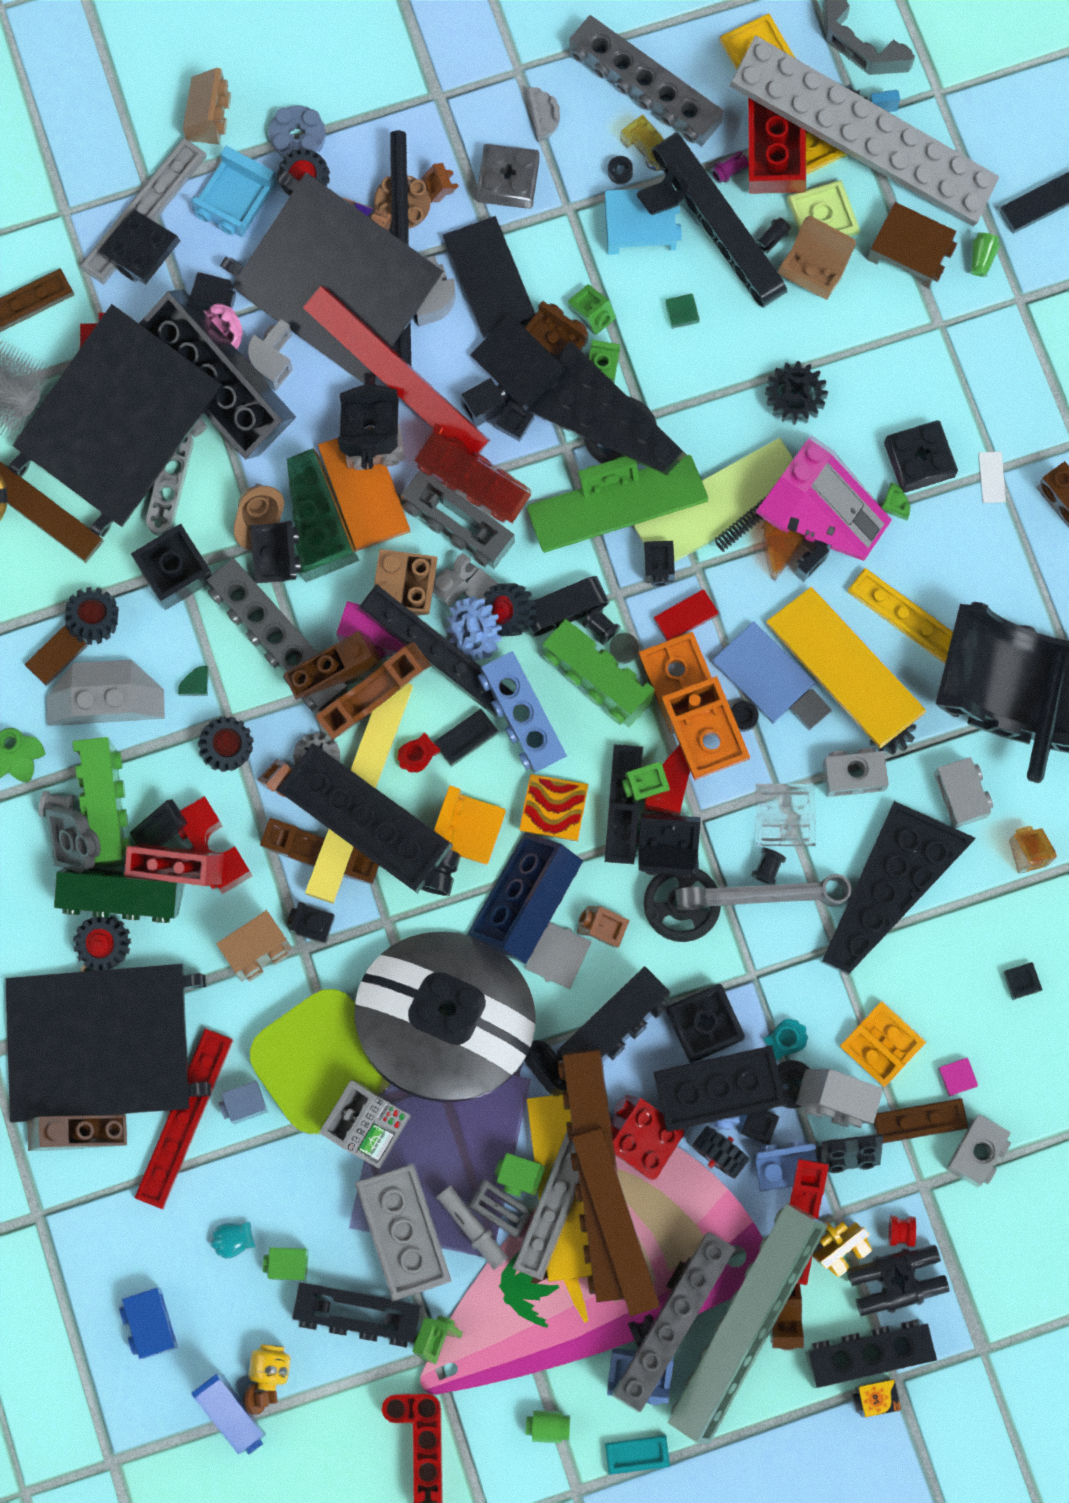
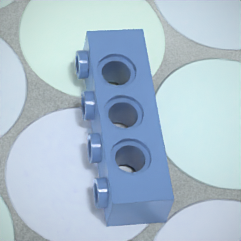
(509, 668)

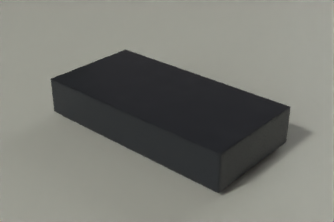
(466, 737)
(159, 825)

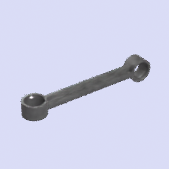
(699, 897)

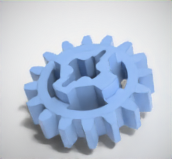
(474, 625)

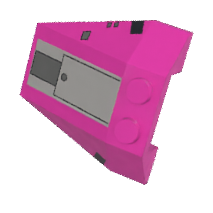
(825, 502)

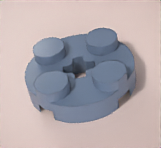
(296, 118)

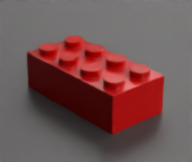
(775, 152)

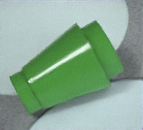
(984, 251)

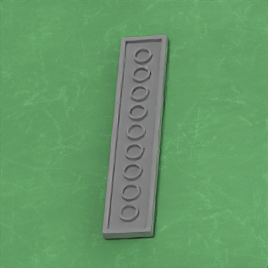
(864, 131)

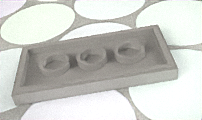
(403, 1232)

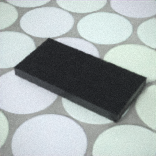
(488, 274)
(719, 1088)

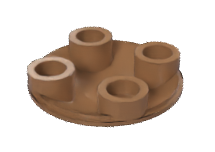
(418, 199)

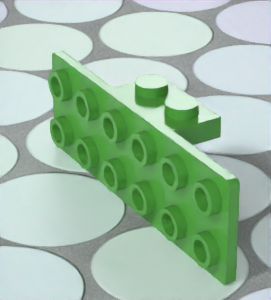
(613, 499)

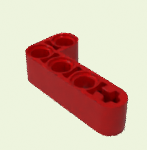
(421, 1455)

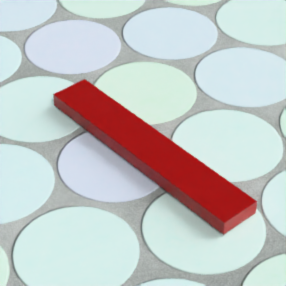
(183, 1124)

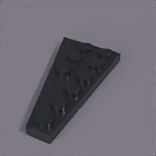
(599, 411)
(900, 869)

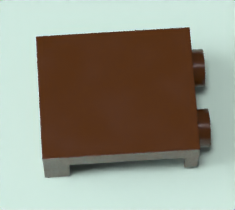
(913, 243)

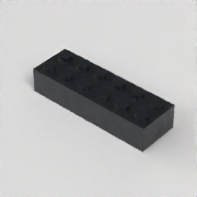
(245, 405)

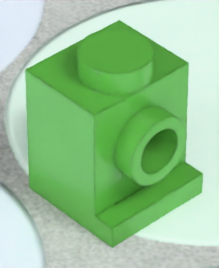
(605, 353)

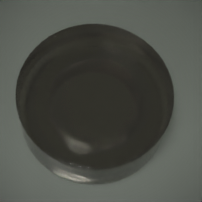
(624, 648)

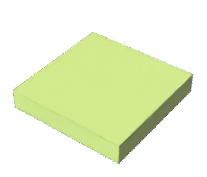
(826, 203)

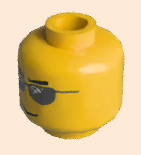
(269, 1366)

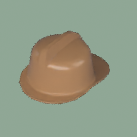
(255, 507)

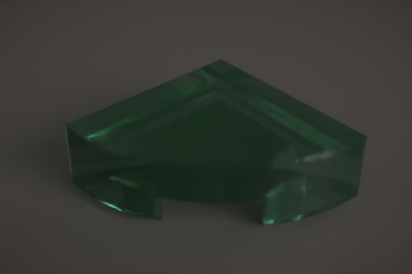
(195, 683)

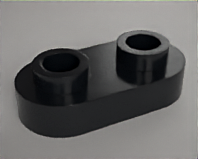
(544, 1065)

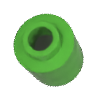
(548, 1426)

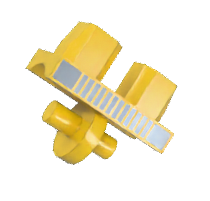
(839, 1242)

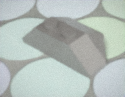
(104, 694)

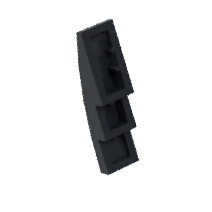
(622, 810)

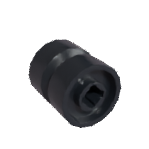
(441, 880)

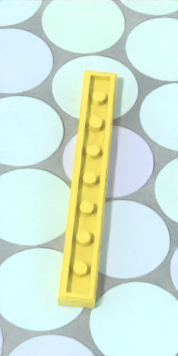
(369, 766)

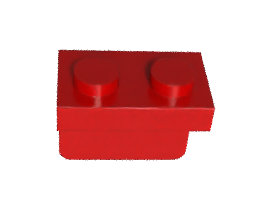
(642, 1136)

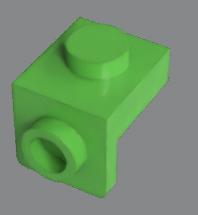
(432, 1336)

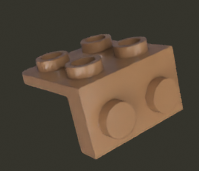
(818, 257)

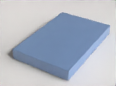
(763, 672)

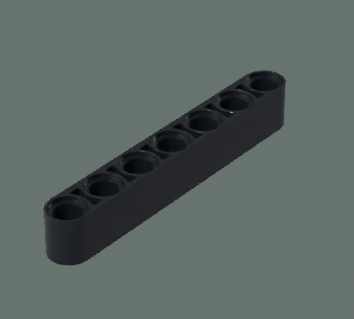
(721, 222)

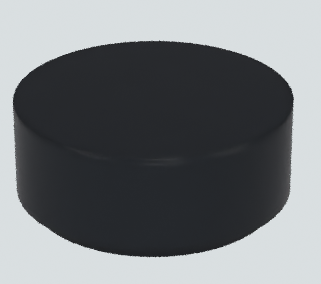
(745, 715)

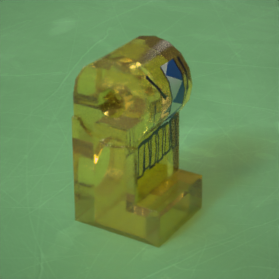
(643, 137)

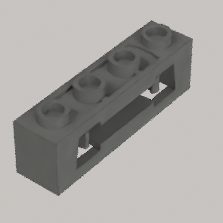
(494, 547)

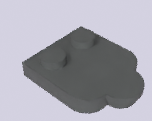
(72, 839)

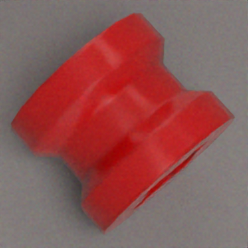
(902, 1231)

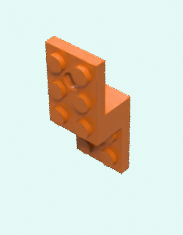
(694, 706)

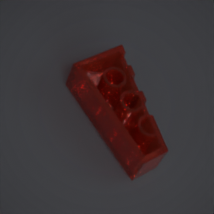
(471, 475)

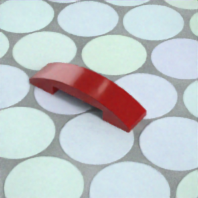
(807, 1194)

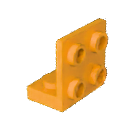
(469, 825)

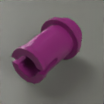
(729, 167)

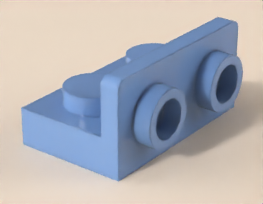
(778, 1166)

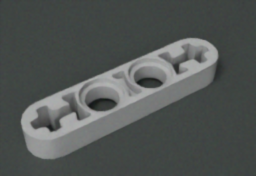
(171, 481)

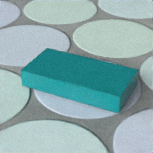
(637, 1455)

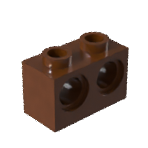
(1055, 490)

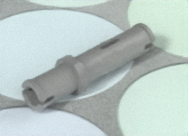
(472, 1227)

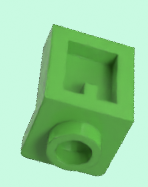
(592, 308)
(645, 782)

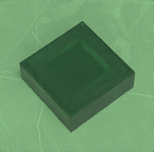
(682, 311)

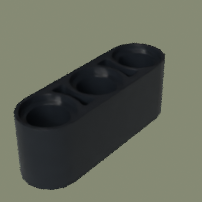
(567, 603)

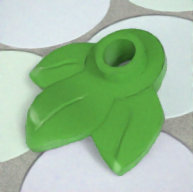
(19, 758)

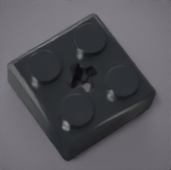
(913, 472)
(713, 1005)

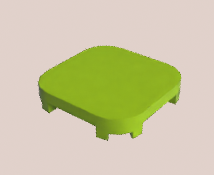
(312, 1058)

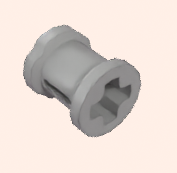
(48, 800)

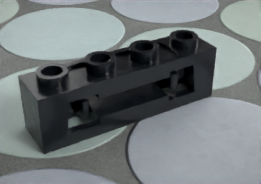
(306, 1304)

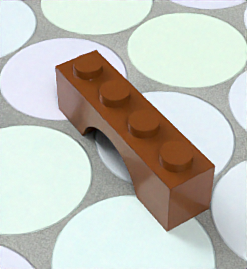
(373, 691)

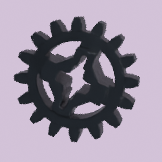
(796, 380)

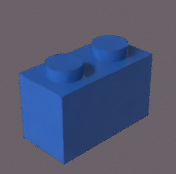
(148, 1324)

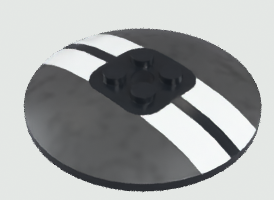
(436, 1053)

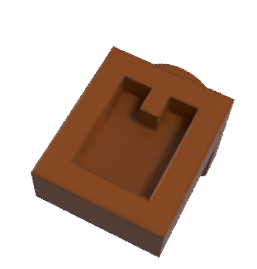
(602, 925)

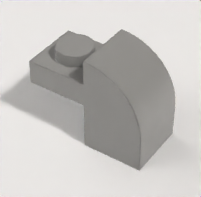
(439, 301)
(265, 354)

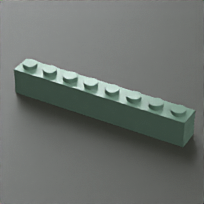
(746, 1324)

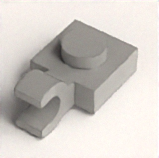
(452, 584)

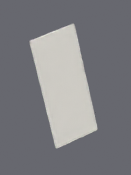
(992, 477)

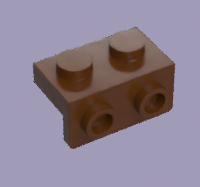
(555, 329)

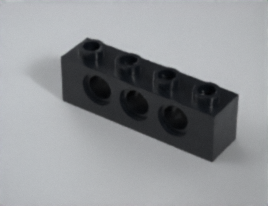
(919, 1351)

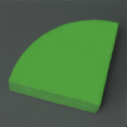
(896, 502)

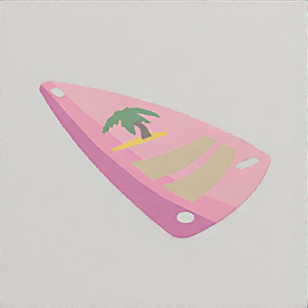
(532, 1325)

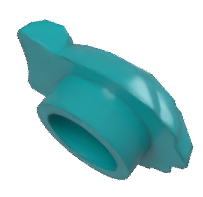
(787, 1038)
(232, 1239)

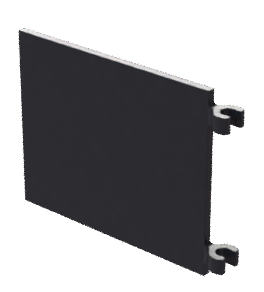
(336, 246)
(115, 417)
(99, 1042)

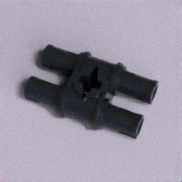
(891, 1296)

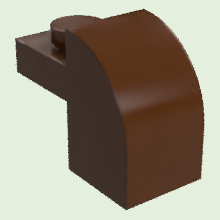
(788, 1328)

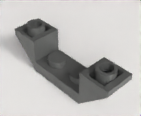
(893, 59)

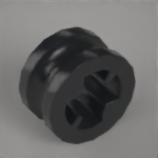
(626, 176)

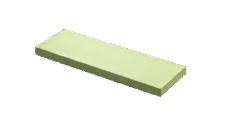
(729, 497)

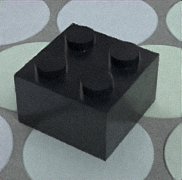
(172, 566)

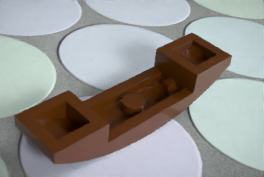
(305, 848)

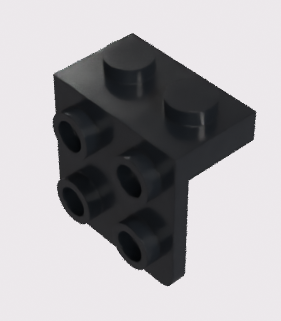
(274, 552)
(669, 844)

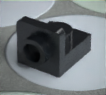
(811, 561)
(659, 562)
(310, 923)

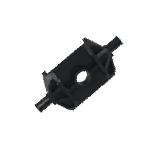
(364, 407)

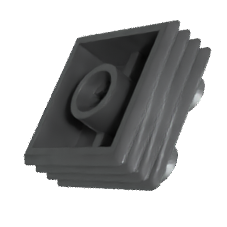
(511, 192)

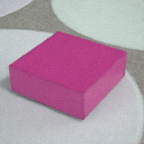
(958, 1077)

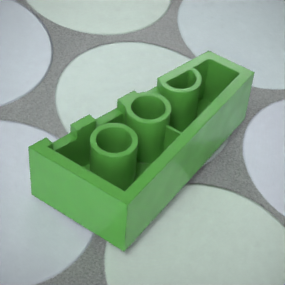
(597, 674)
(102, 797)

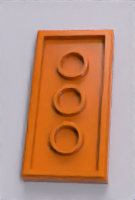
(365, 499)

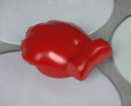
(417, 754)

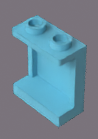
(234, 193)
(633, 226)

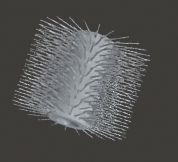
(14, 393)

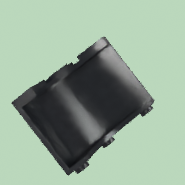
(1000, 676)

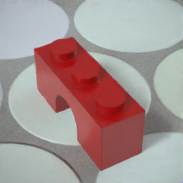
(201, 824)

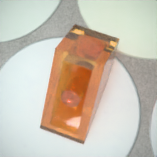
(779, 547)
(1031, 849)

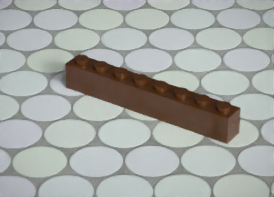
(589, 1110)

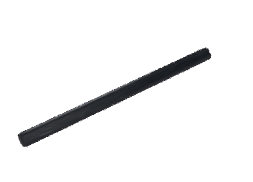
(399, 216)

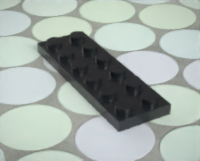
(365, 818)

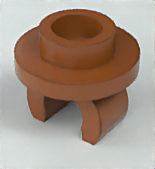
(257, 1399)

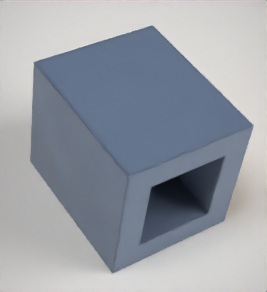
(243, 1103)

